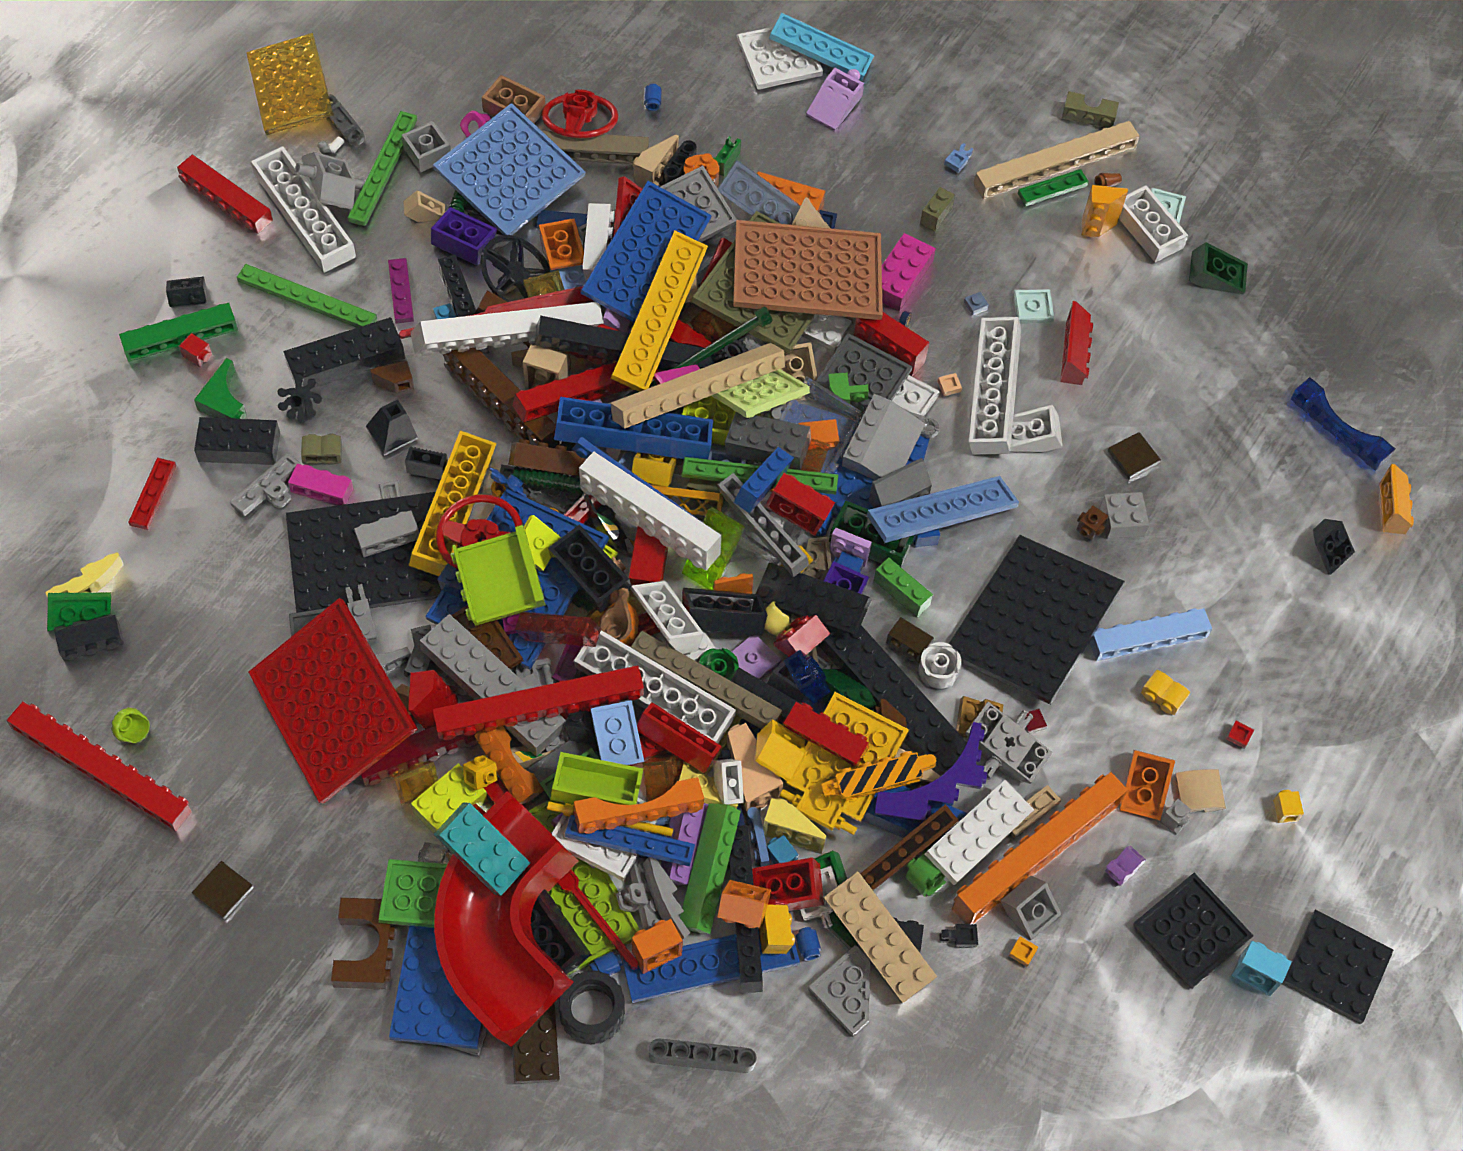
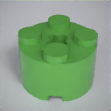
(925, 875)

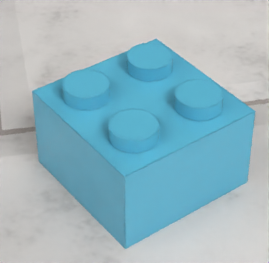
(1261, 968)

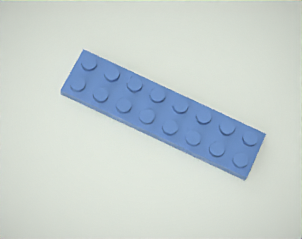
(942, 509)

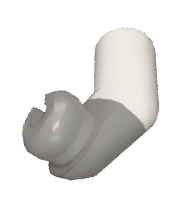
(330, 148)

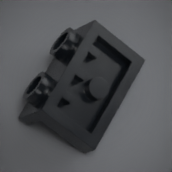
(186, 291)

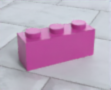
(320, 485)

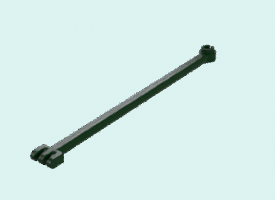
(762, 317)

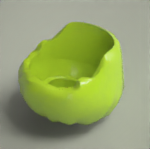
(130, 725)

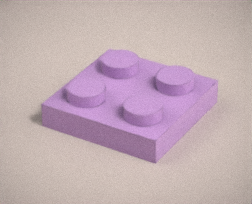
(850, 544)

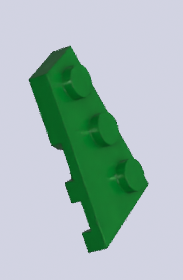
(73, 607)

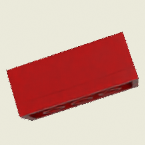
(647, 559)

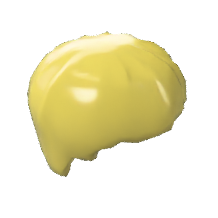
(776, 620)

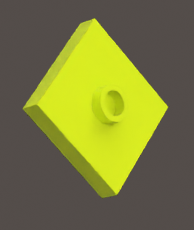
(540, 539)

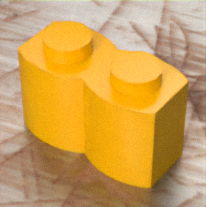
(1165, 692)

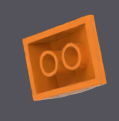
(561, 244)
(1147, 784)

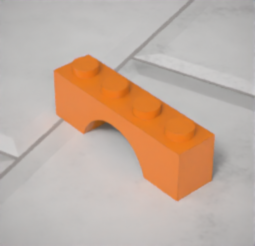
(518, 781)

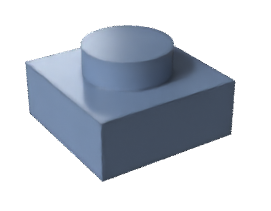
(976, 303)

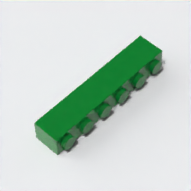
(172, 332)

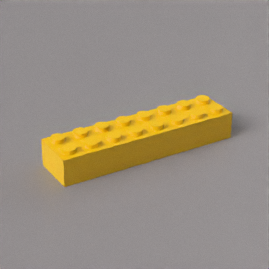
(460, 479)

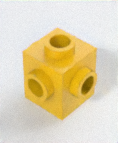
(480, 772)

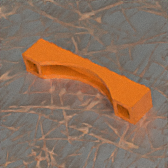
(596, 814)

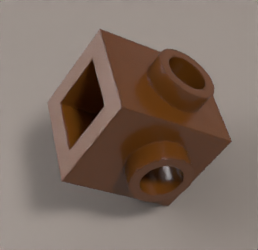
(1092, 523)

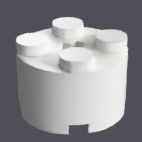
(939, 665)

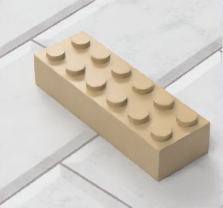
(880, 937)

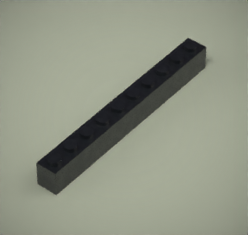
(604, 342)

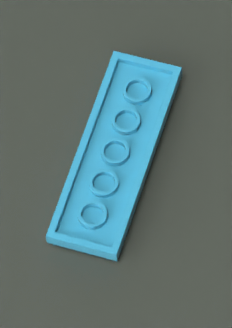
(820, 45)

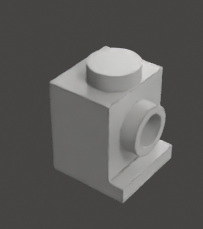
(1176, 816)

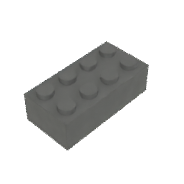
(760, 436)

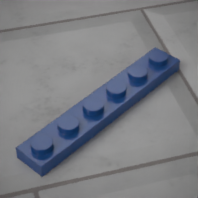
(636, 842)

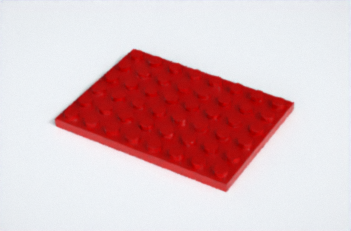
(332, 701)

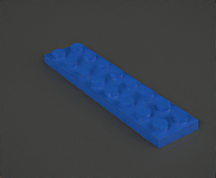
(698, 967)

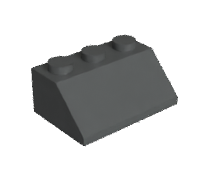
(901, 485)

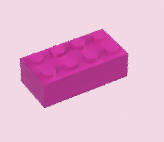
(904, 270)

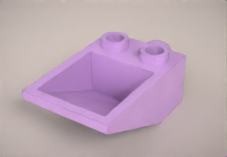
(836, 98)

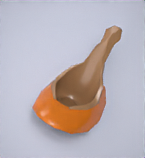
(620, 619)

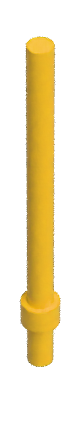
(567, 810)

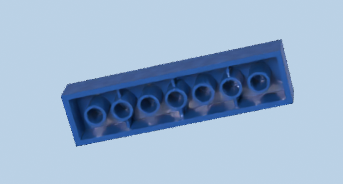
(662, 435)

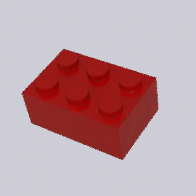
(799, 504)
(792, 883)

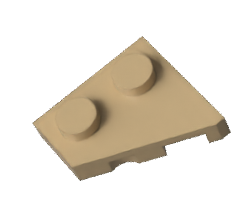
(809, 216)

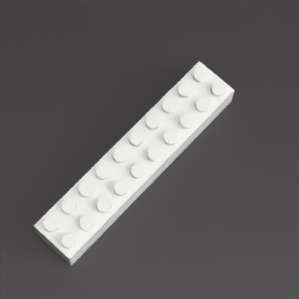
(494, 328)

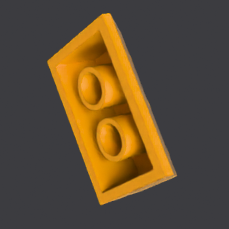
(1102, 209)
(1395, 501)

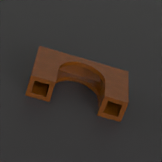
(372, 971)

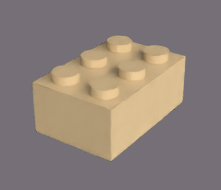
(543, 366)

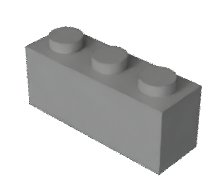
(387, 533)

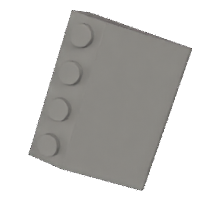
(882, 439)

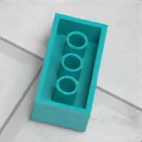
(482, 848)

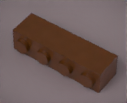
(544, 458)

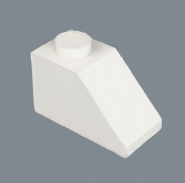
(729, 780)

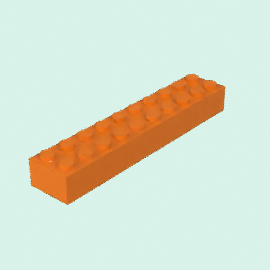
(1039, 848)

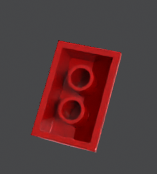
(428, 693)

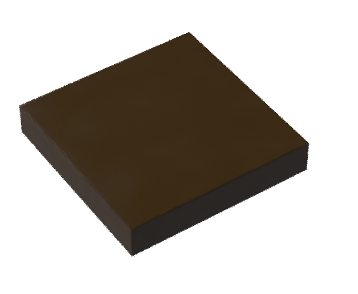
(1134, 455)
(222, 890)

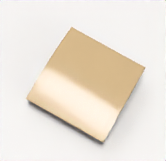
(1201, 790)

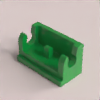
(728, 155)

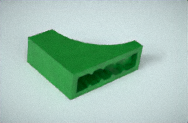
(216, 396)

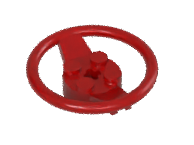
(577, 110)
(475, 529)

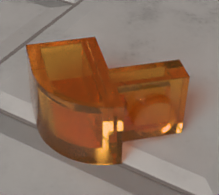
(815, 456)

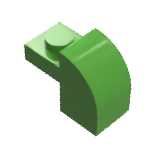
(840, 386)

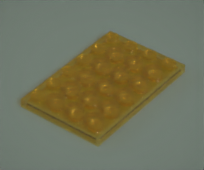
(289, 84)

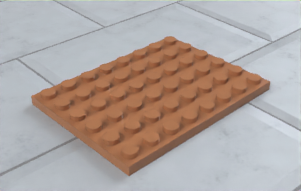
(808, 270)

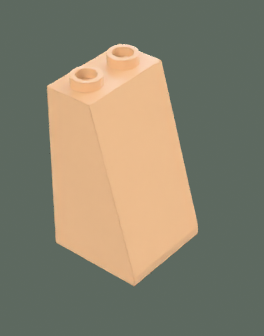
(758, 781)

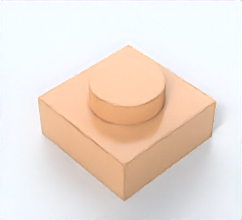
(949, 384)

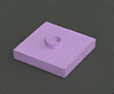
(756, 657)

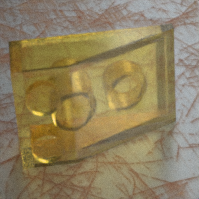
(414, 781)

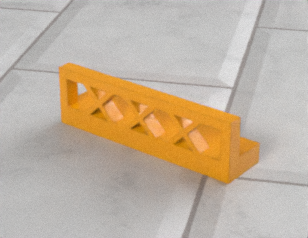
(692, 494)

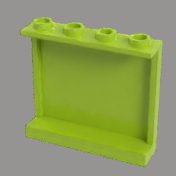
(498, 577)

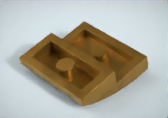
(969, 710)

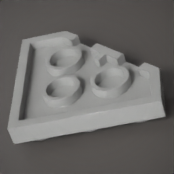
(846, 990)

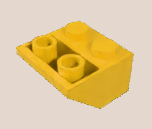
(779, 749)

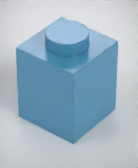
(781, 850)

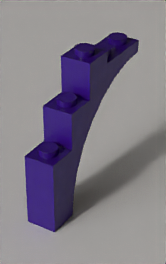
(914, 804)

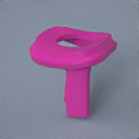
(473, 115)

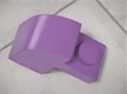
(1125, 865)

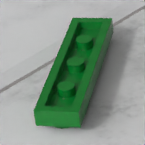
(1053, 187)

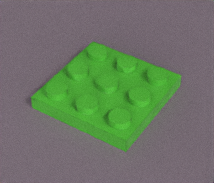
(410, 893)

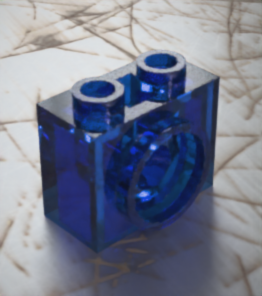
(807, 675)

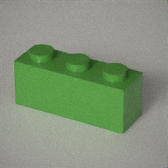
(903, 587)

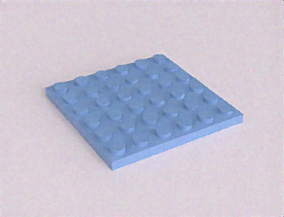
(509, 170)

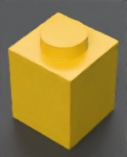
(1288, 806)

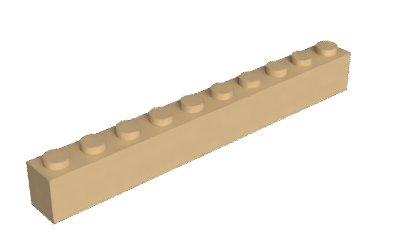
(1056, 159)
(697, 385)

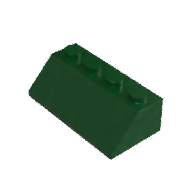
(854, 520)

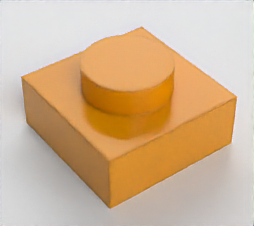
(1023, 951)

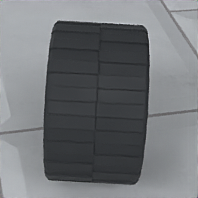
(599, 1032)

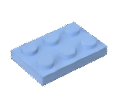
(617, 733)

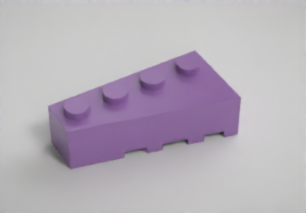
(686, 828)

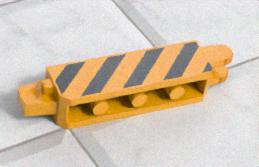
(879, 776)

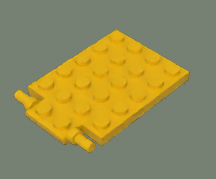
(821, 766)

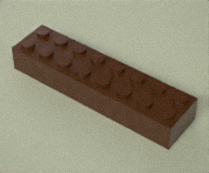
(498, 394)

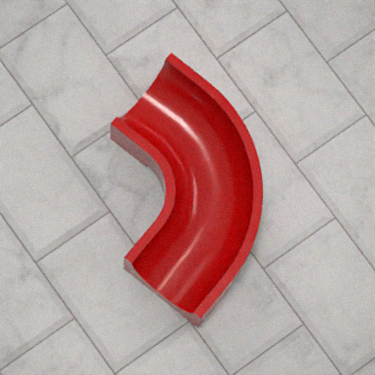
(489, 938)

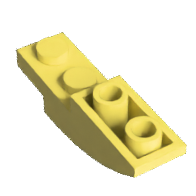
(94, 576)

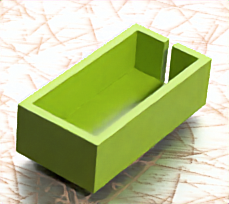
(588, 777)

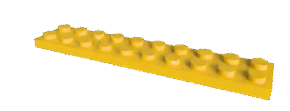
(659, 312)

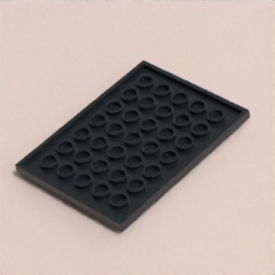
(329, 558)
(1035, 618)

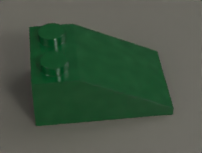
(1217, 270)
(847, 686)

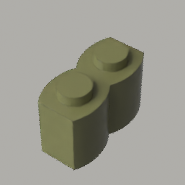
(321, 449)

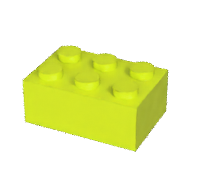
(444, 797)

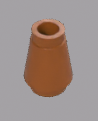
(1108, 179)

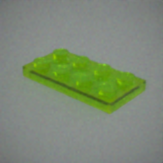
(730, 536)

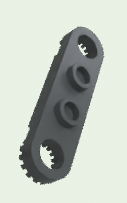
(345, 123)

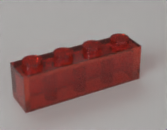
(558, 629)

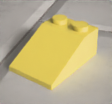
(789, 821)

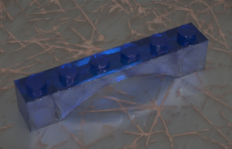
(1370, 448)

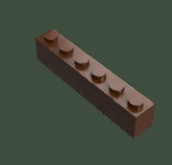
(909, 847)

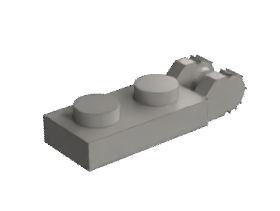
(361, 612)

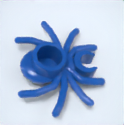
(511, 482)

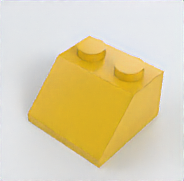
(654, 468)

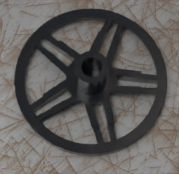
(513, 270)

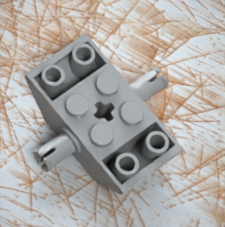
(330, 179)
(1009, 746)

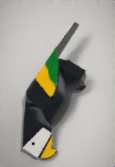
(609, 525)

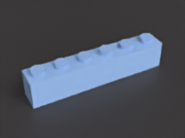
(1150, 634)

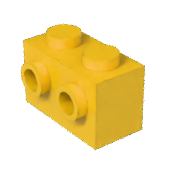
(776, 930)

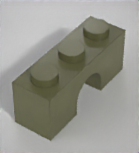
(1077, 110)

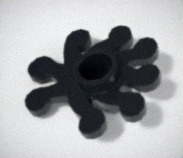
(300, 399)

